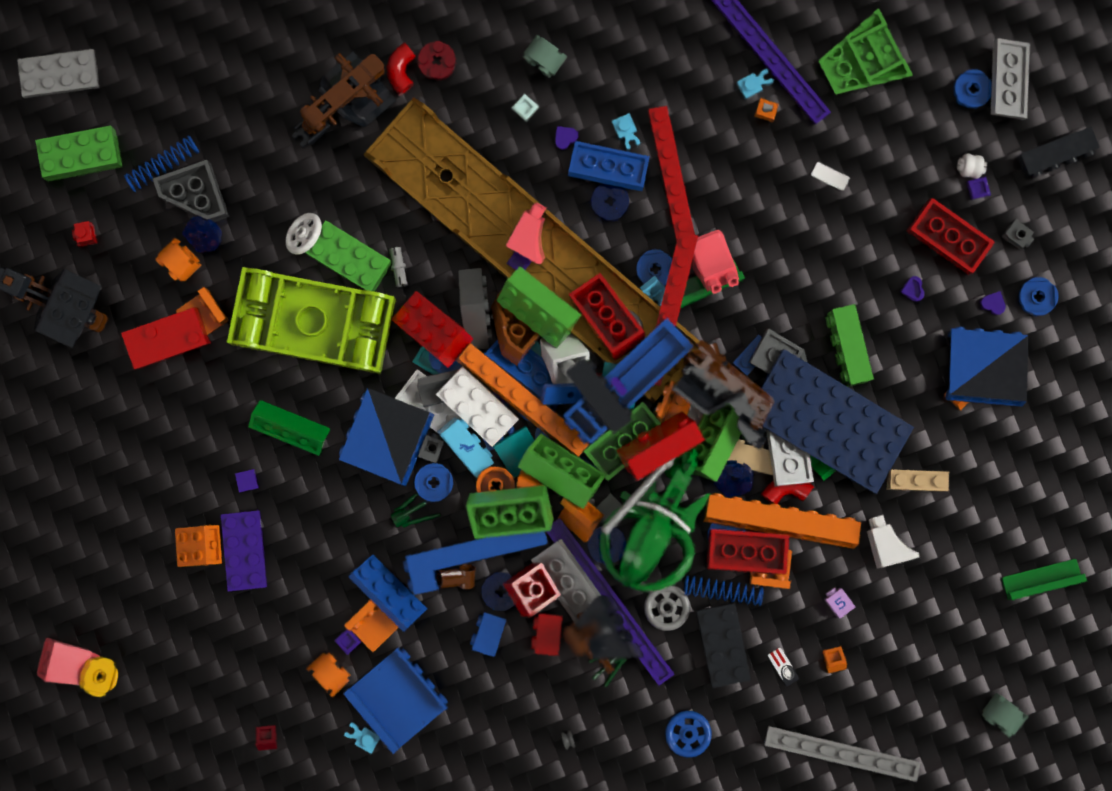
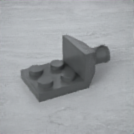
(770, 348)

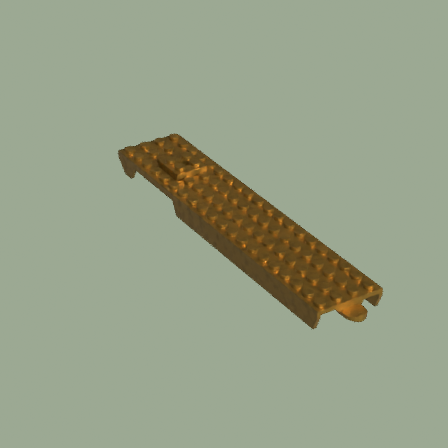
(486, 208)

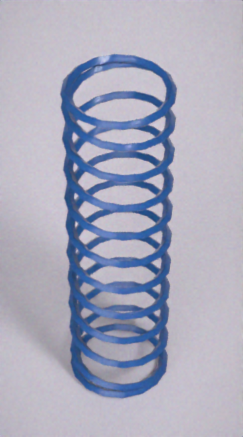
(161, 166)
(759, 599)

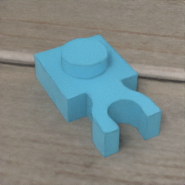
(752, 85)
(625, 128)
(654, 290)
(365, 738)

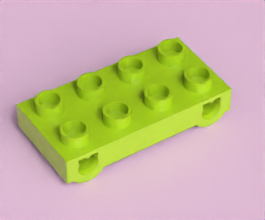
(311, 320)

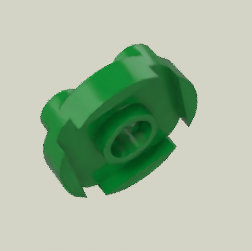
(688, 464)

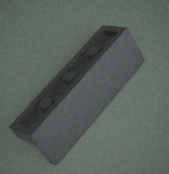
(432, 384)

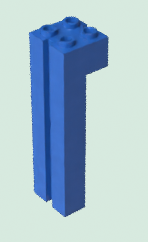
(637, 374)
(423, 565)

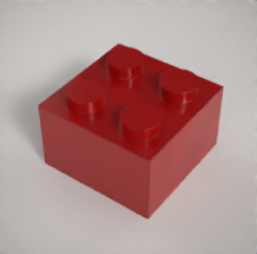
(531, 589)
(548, 634)

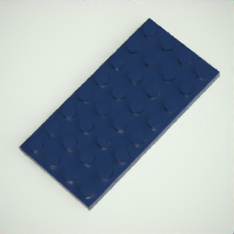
(833, 422)

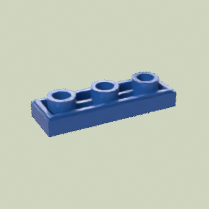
(560, 394)

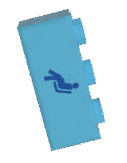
(466, 446)

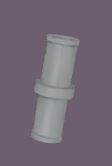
(398, 267)

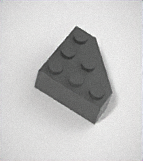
(193, 191)
(475, 306)

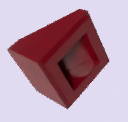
(266, 737)

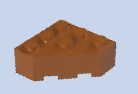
(513, 335)

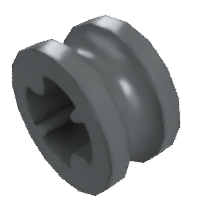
(568, 739)

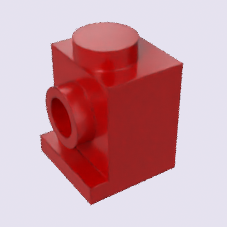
(84, 233)

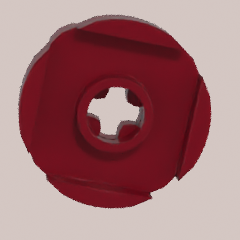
(436, 71)

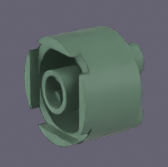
(545, 55)
(1005, 714)

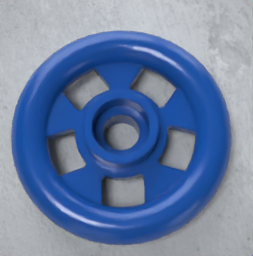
(672, 738)

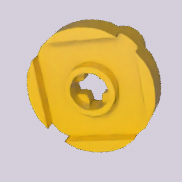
(90, 671)

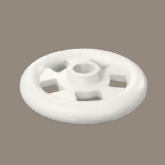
(303, 234)

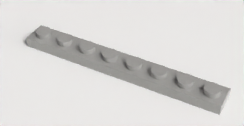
(842, 753)

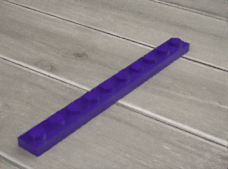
(773, 59)
(652, 659)

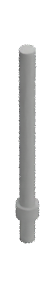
(635, 497)

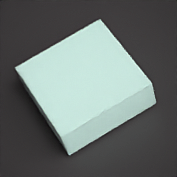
(525, 107)

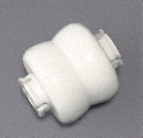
(971, 166)

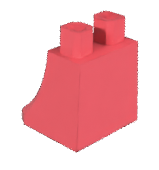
(527, 234)
(714, 262)
(62, 662)

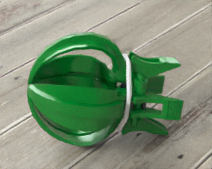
(653, 535)

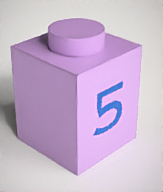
(838, 602)

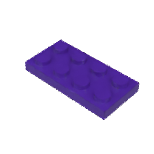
(243, 550)

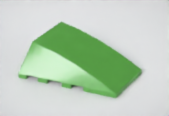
(865, 58)

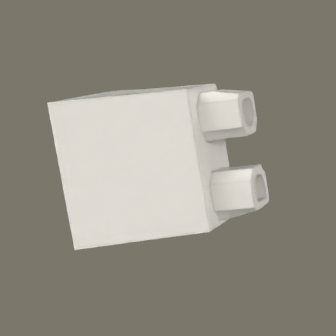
(562, 358)
(886, 545)

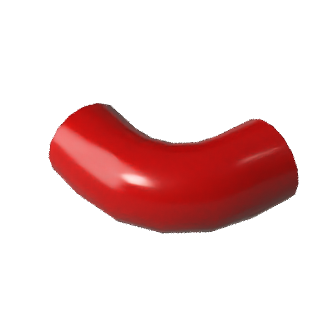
(396, 69)
(775, 494)

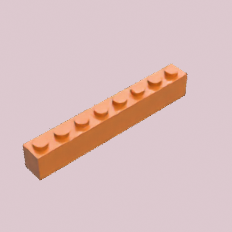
(521, 399)
(783, 521)

